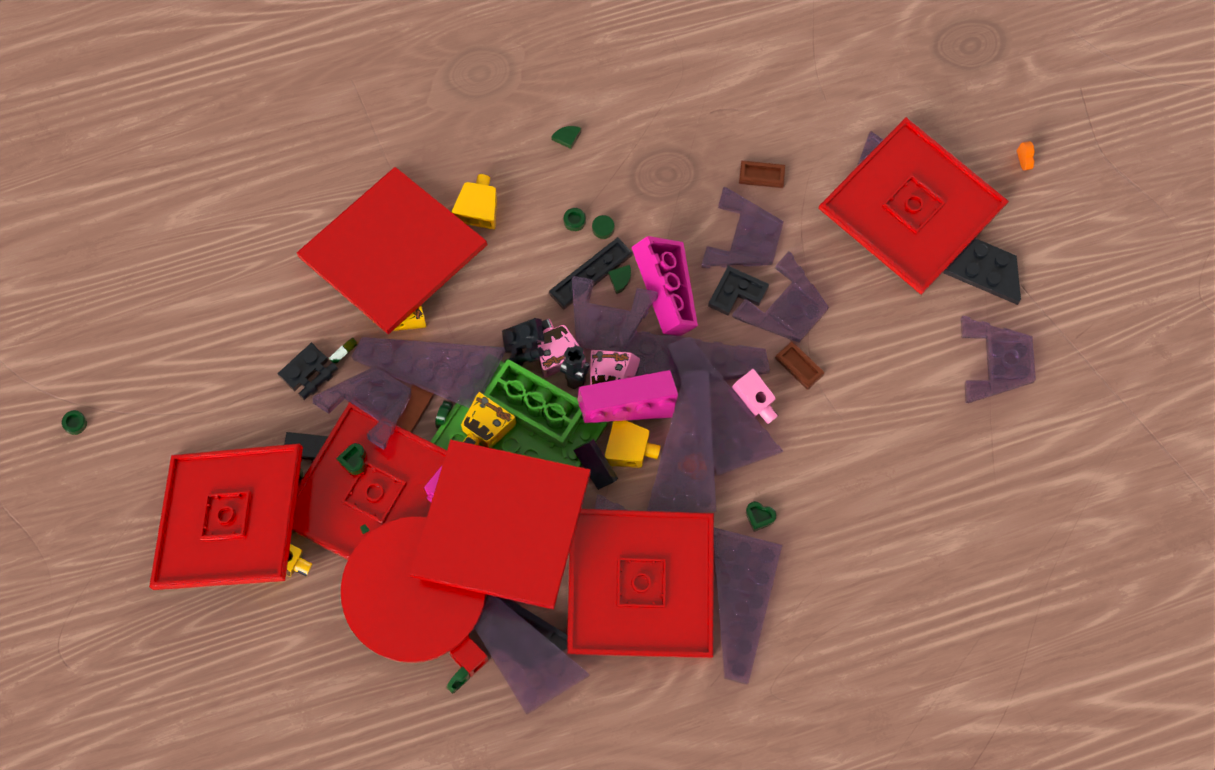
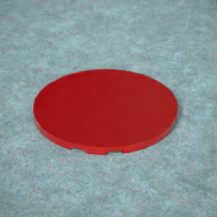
(398, 613)

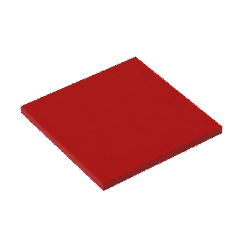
(913, 205)
(392, 249)
(336, 503)
(227, 517)
(501, 524)
(641, 584)

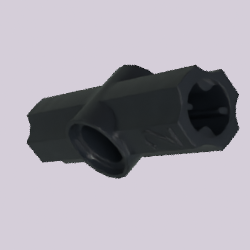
(575, 367)

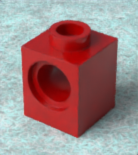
(469, 656)

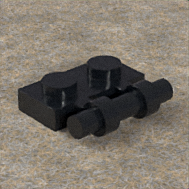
(524, 336)
(303, 367)

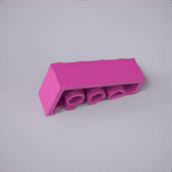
(666, 272)
(629, 398)

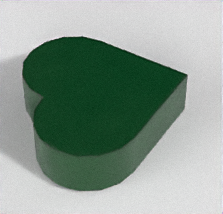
(442, 413)
(353, 458)
(760, 516)

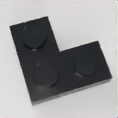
(735, 285)

